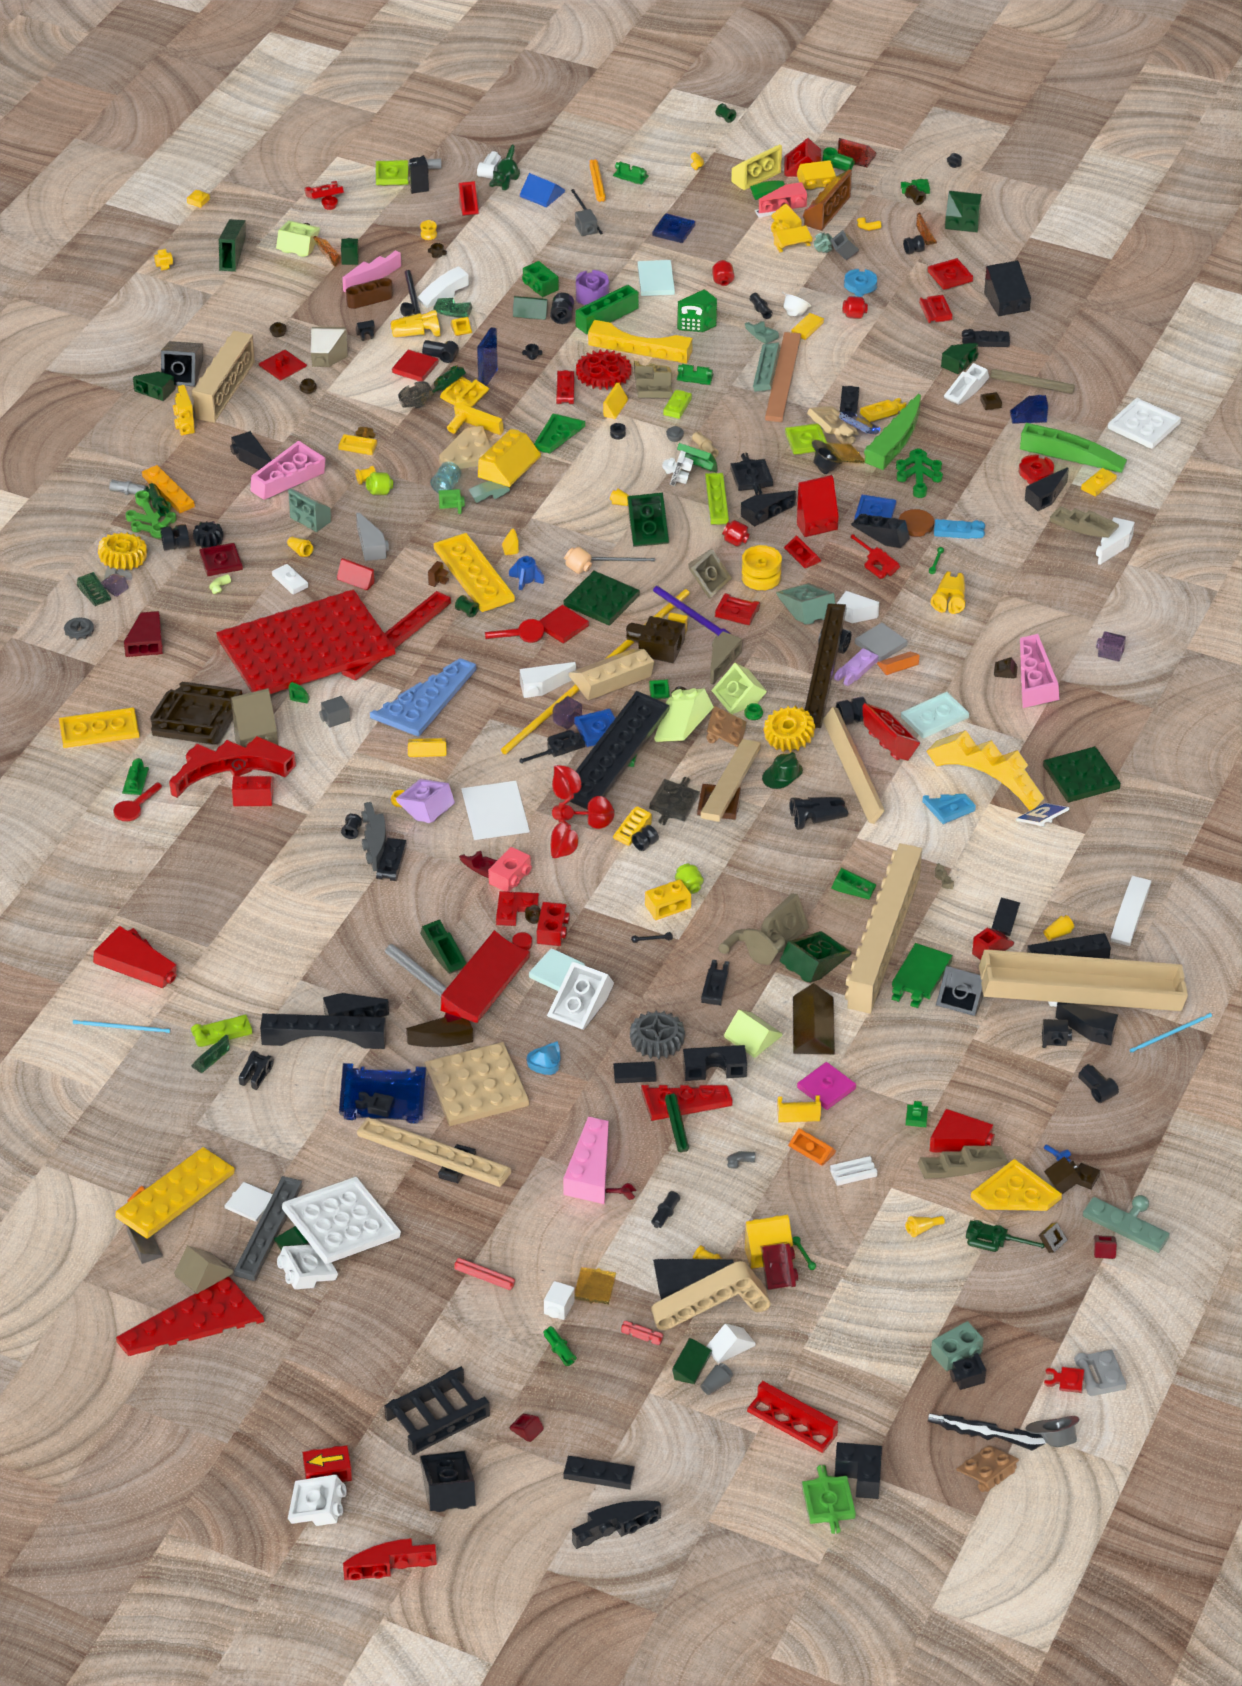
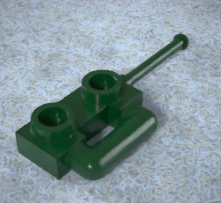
(448, 378)
(996, 1234)

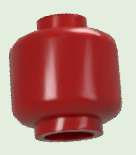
(723, 272)
(854, 307)
(736, 533)

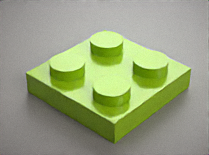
(392, 172)
(801, 437)

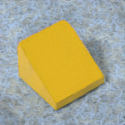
(461, 326)
(511, 543)

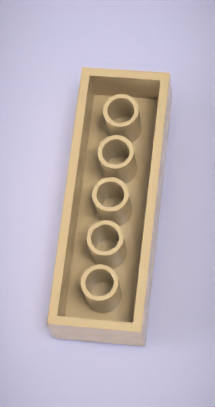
(223, 376)

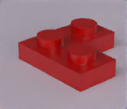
(511, 903)

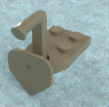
(779, 927)

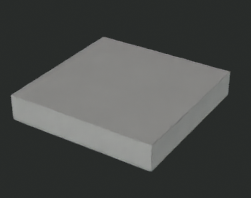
(881, 641)

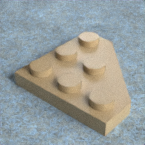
(466, 448)

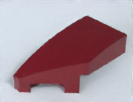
(478, 863)

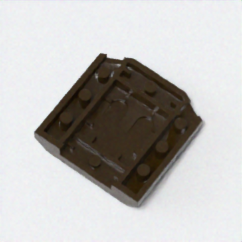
(194, 713)

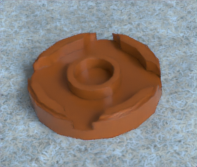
(918, 522)

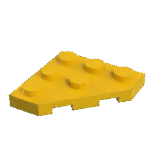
(1016, 1189)

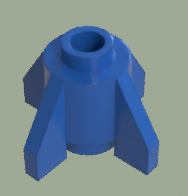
(526, 571)

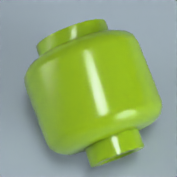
(379, 483)
(690, 877)

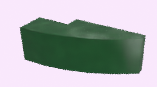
(443, 946)

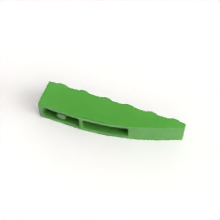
(894, 436)
(1069, 447)

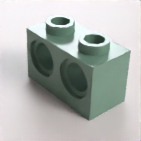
(956, 1345)

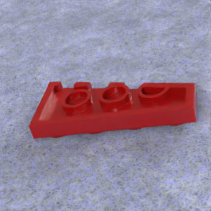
(689, 1099)

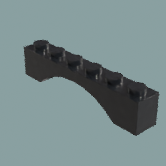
(284, 1028)

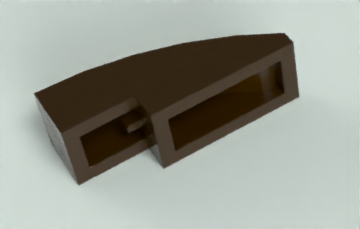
(440, 1033)

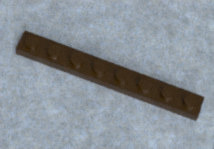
(825, 662)

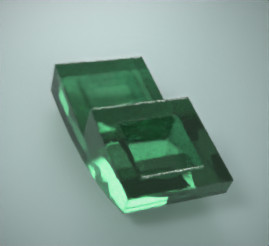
(449, 308)

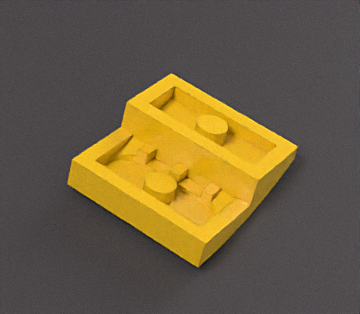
(464, 392)

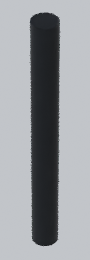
(412, 292)

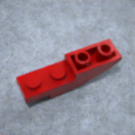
(379, 1559)

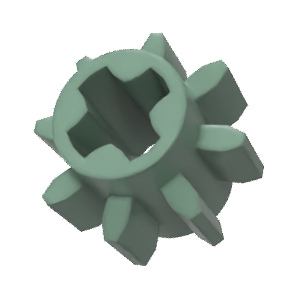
(823, 242)

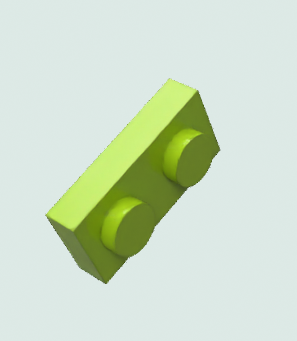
(677, 404)

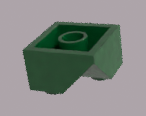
(963, 211)

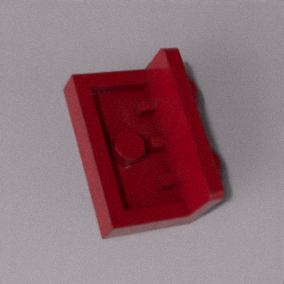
(779, 1265)

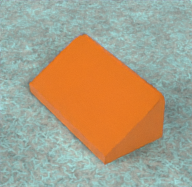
(899, 662)
(811, 1147)

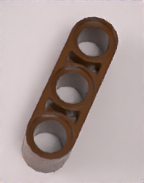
(369, 293)

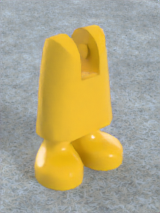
(416, 324)
(950, 587)

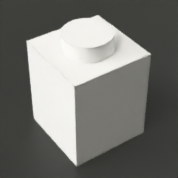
(559, 1300)

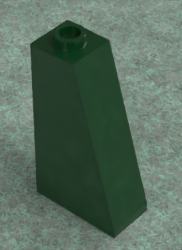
(231, 244)

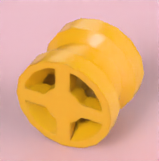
(428, 230)

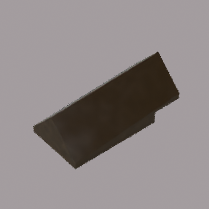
(813, 1021)

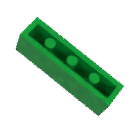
(608, 308)

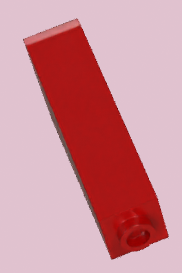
(134, 958)

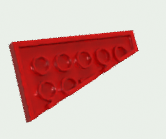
(193, 1318)

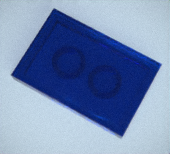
(487, 356)

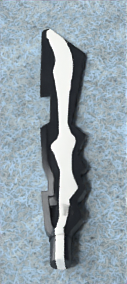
(988, 1431)

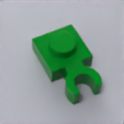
(922, 185)

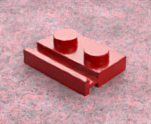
(935, 308)

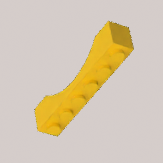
(670, 348)

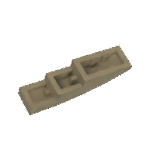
(1084, 523)
(968, 1161)

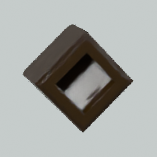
(1006, 668)

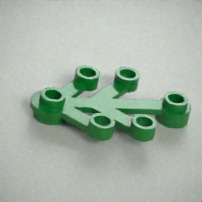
(918, 457)

